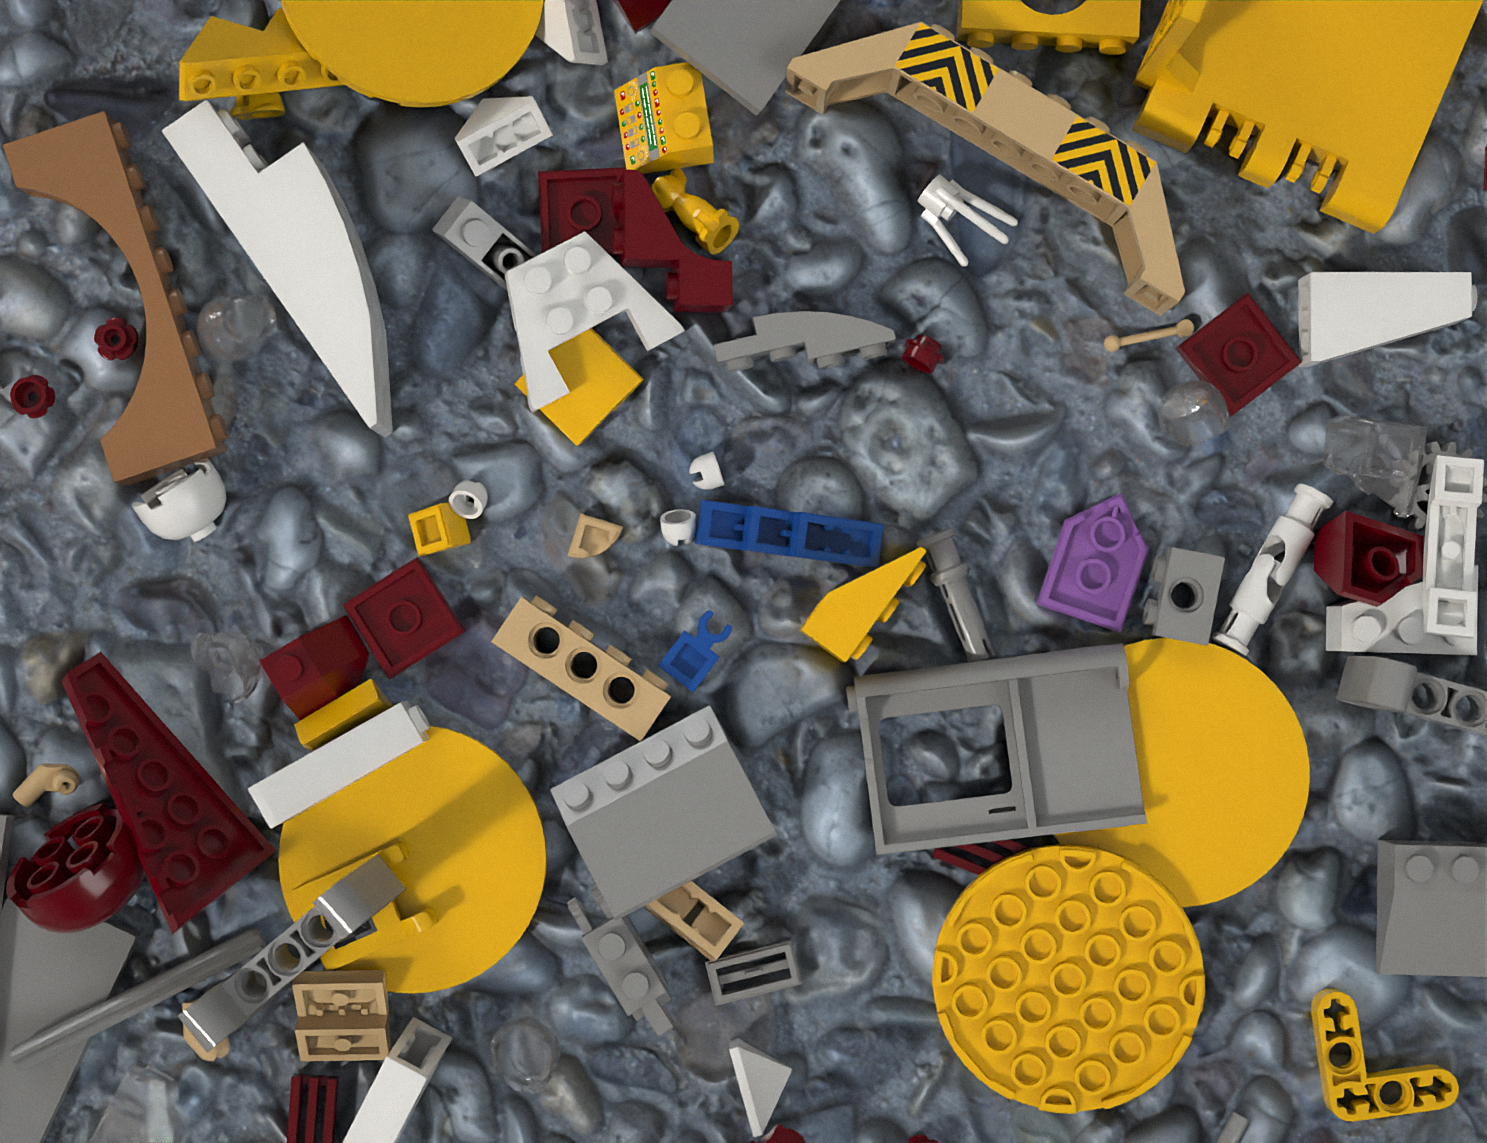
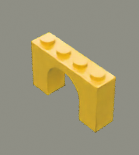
(1095, 24)

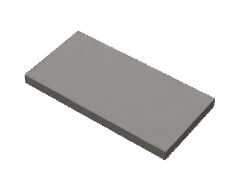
(742, 42)
(42, 984)

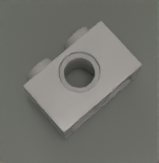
(1202, 577)

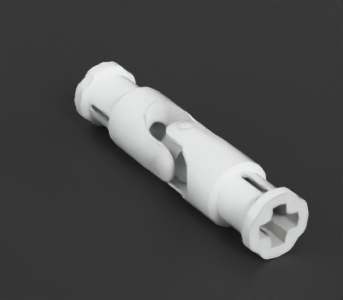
(1267, 576)

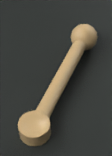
(1183, 329)

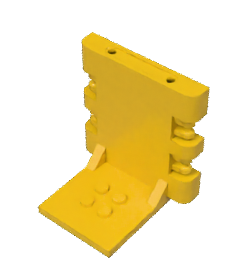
(1310, 79)

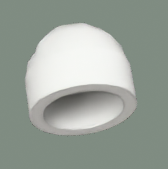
(710, 472)
(459, 499)
(678, 525)

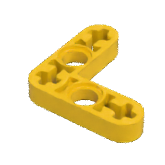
(1354, 1075)

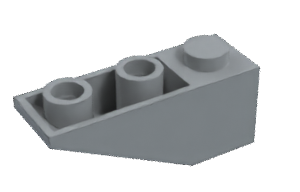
(481, 239)

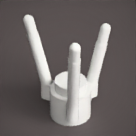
(947, 198)

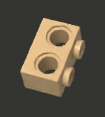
(697, 919)

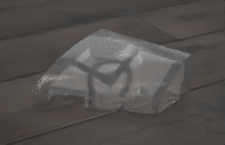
(1378, 457)
(140, 1109)

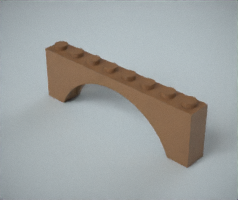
(171, 410)

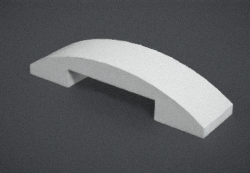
(1450, 547)

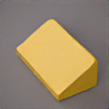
(342, 715)

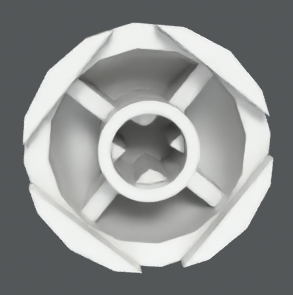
(184, 503)

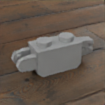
(625, 964)

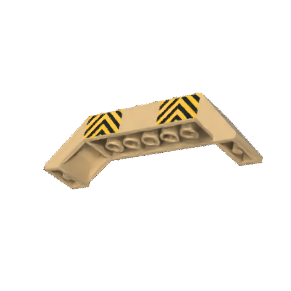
(1016, 126)

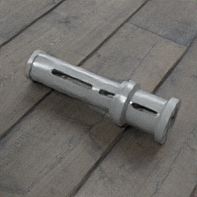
(949, 575)

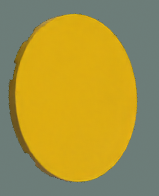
(416, 48)
(1215, 768)
(470, 848)
(1068, 978)

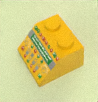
(664, 119)

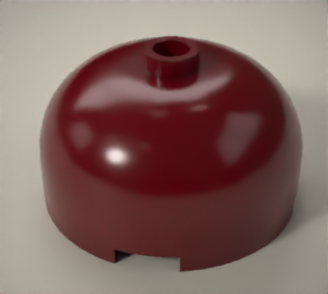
(79, 887)

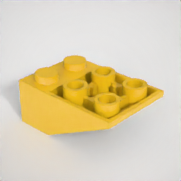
(849, 612)

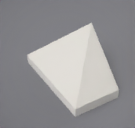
(573, 30)
(500, 131)
(760, 1082)

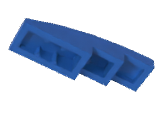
(789, 533)

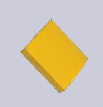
(596, 381)

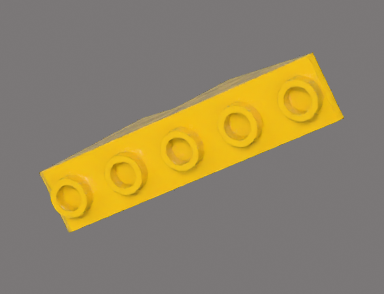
(248, 61)

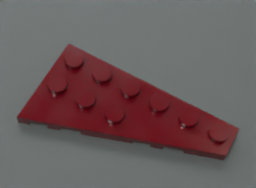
(175, 813)

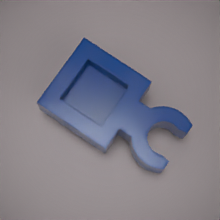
(691, 657)

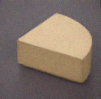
(593, 537)

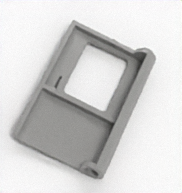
(1063, 738)

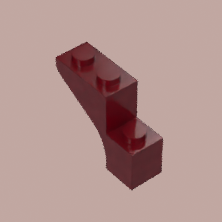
(650, 241)

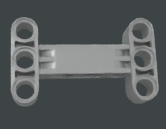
(1389, 686)
(244, 993)

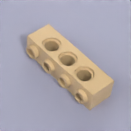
(519, 639)

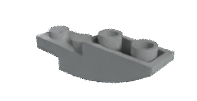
(820, 334)

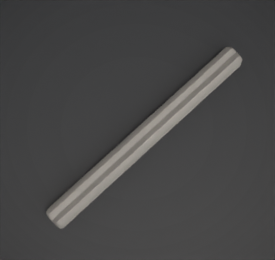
(137, 999)

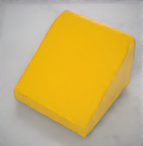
(438, 529)

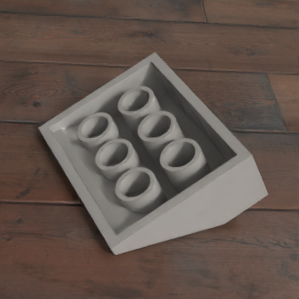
(663, 812)
(1431, 908)

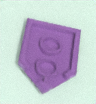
(1096, 565)

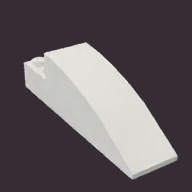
(302, 246)

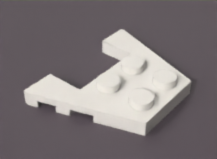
(567, 295)

